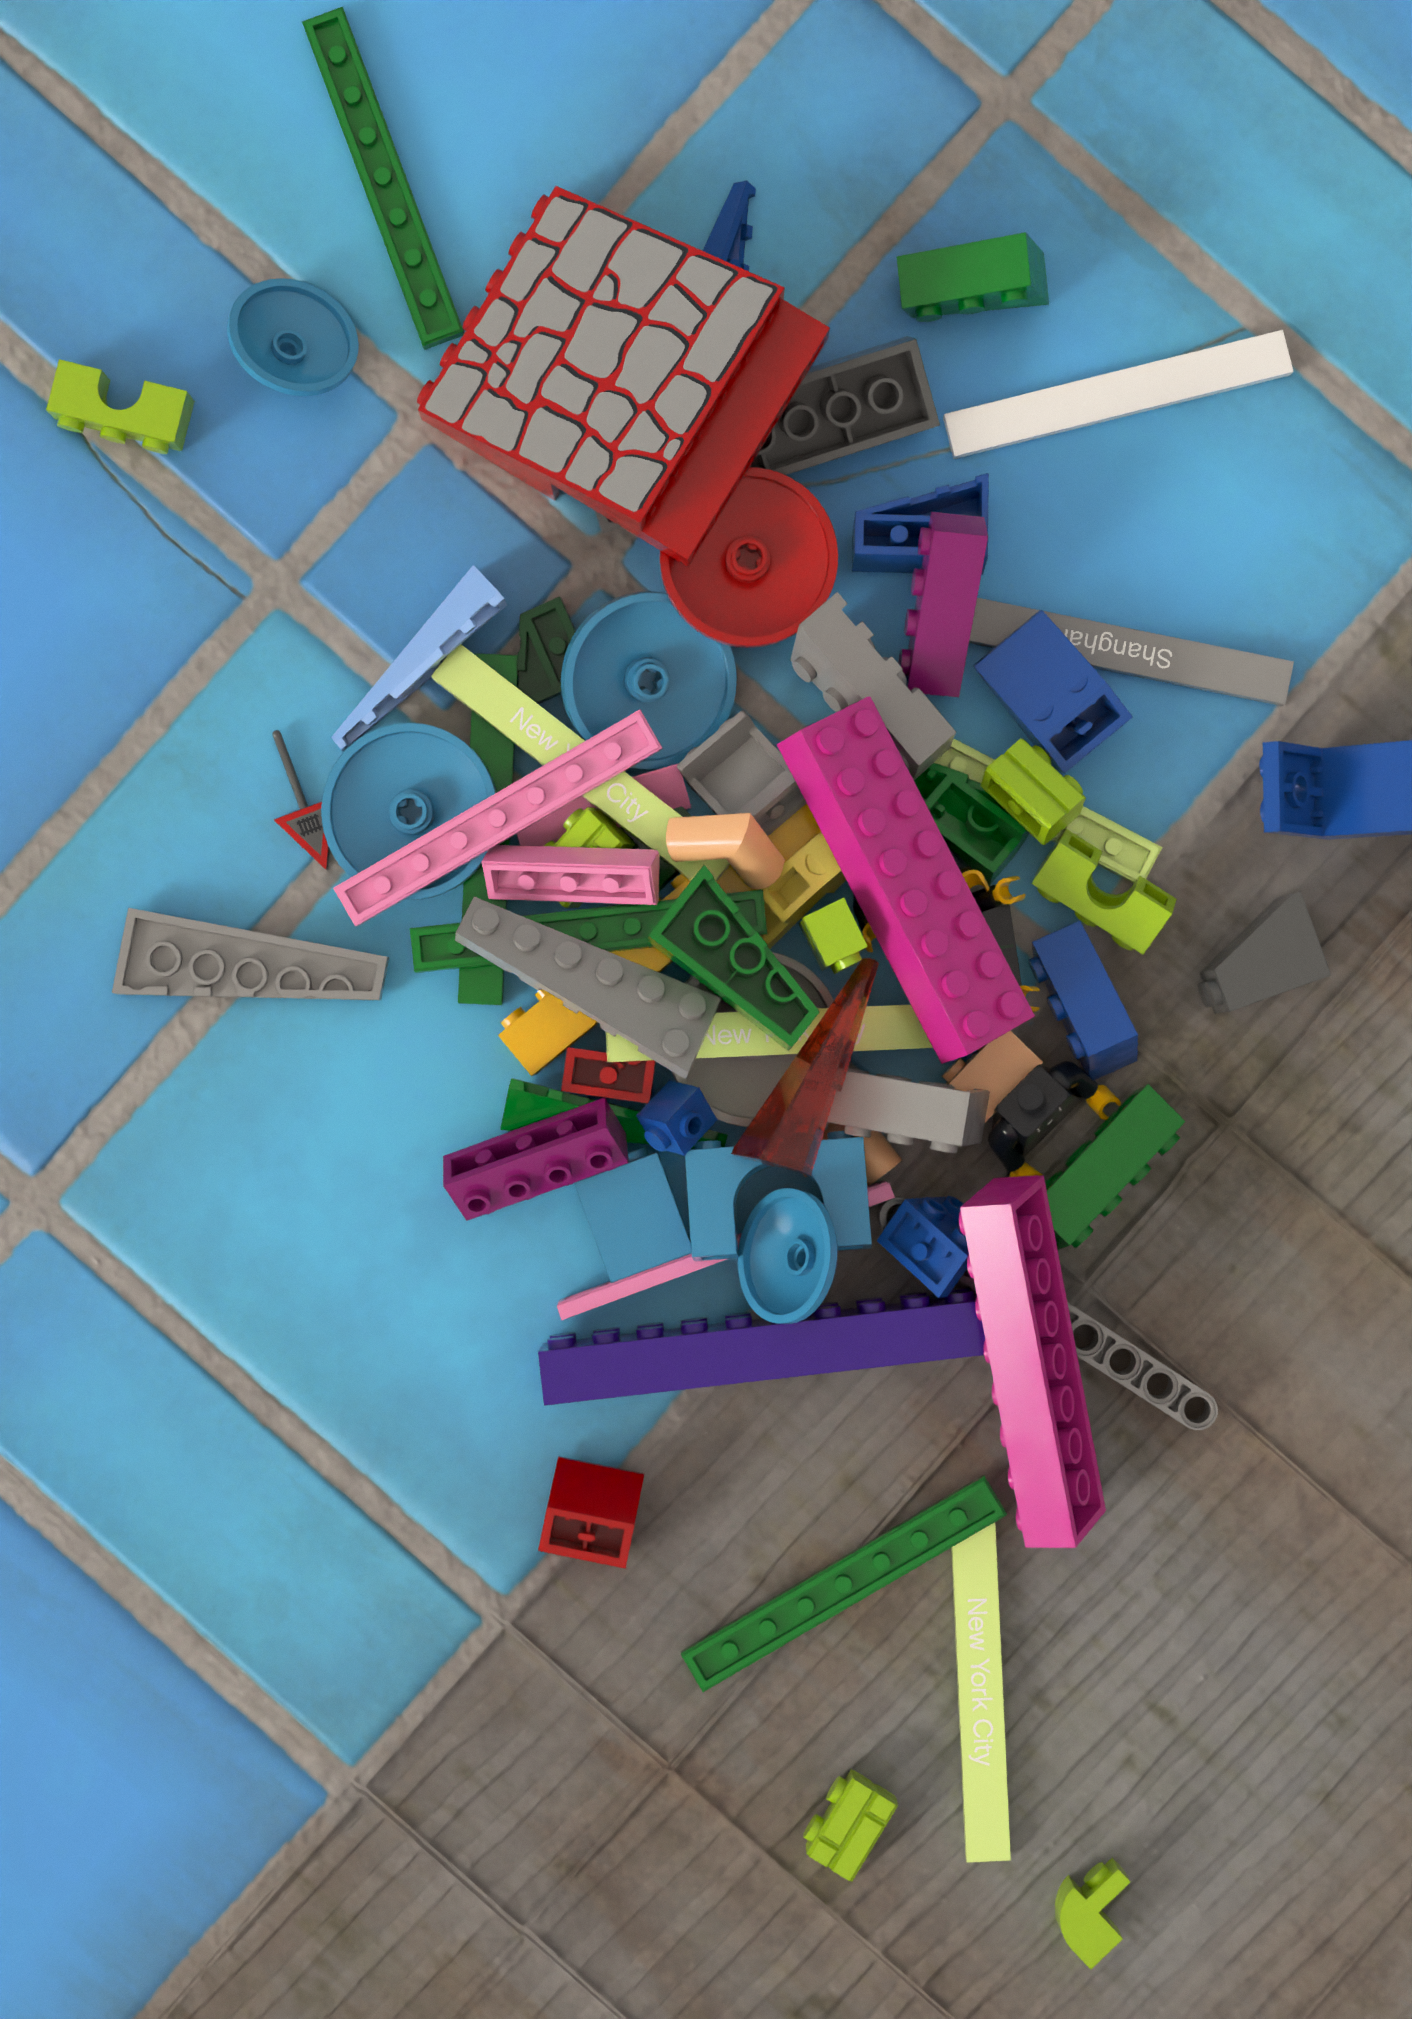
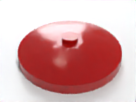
(759, 566)

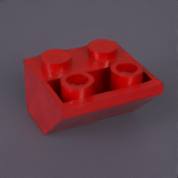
(591, 1512)

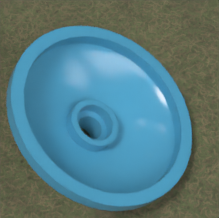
(295, 320)
(787, 1256)

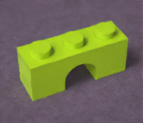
(156, 419)
(1129, 917)
(833, 936)

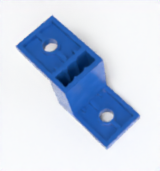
(1337, 790)

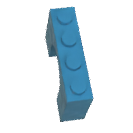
(718, 1177)

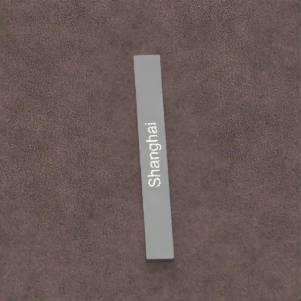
(1148, 654)

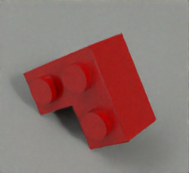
(591, 1074)

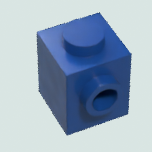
(676, 1118)

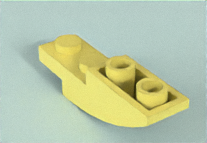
(800, 886)

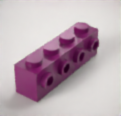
(944, 603)
(535, 1159)

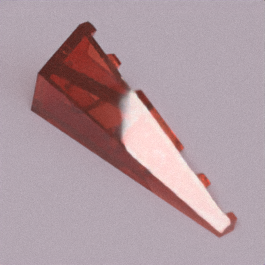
(797, 1110)

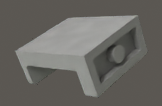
(743, 774)

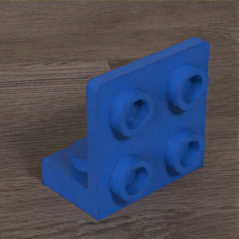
(929, 1241)

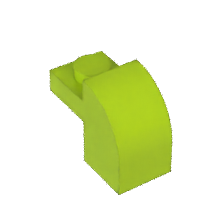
(1080, 1911)

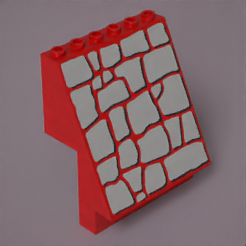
(623, 371)

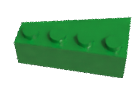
(726, 955)
(1110, 1162)

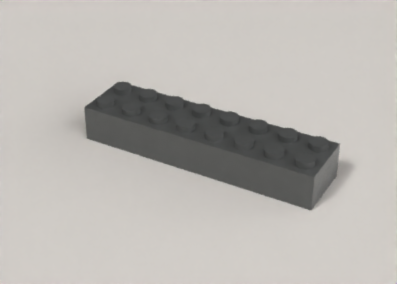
(847, 409)

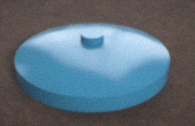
(650, 660)
(397, 789)

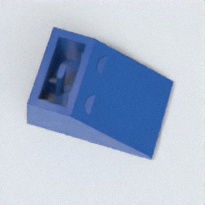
(1052, 691)

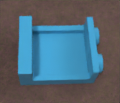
(634, 1216)

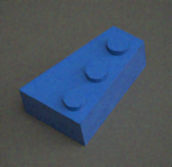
(888, 533)
(1084, 1001)

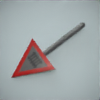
(305, 824)

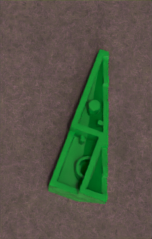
(971, 820)
(532, 1103)

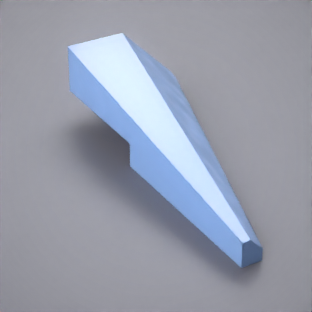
(455, 620)

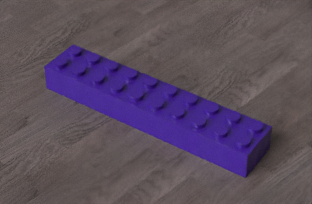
(758, 1349)

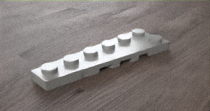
(212, 960)
(626, 998)

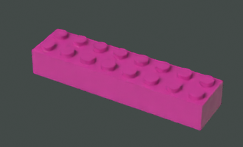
(905, 880)
(1033, 1361)

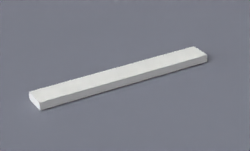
(1118, 394)

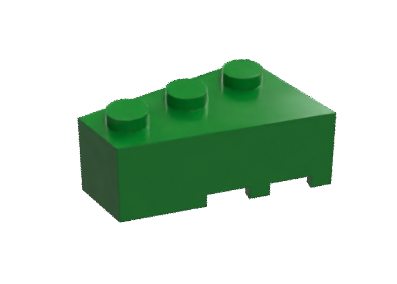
(973, 278)

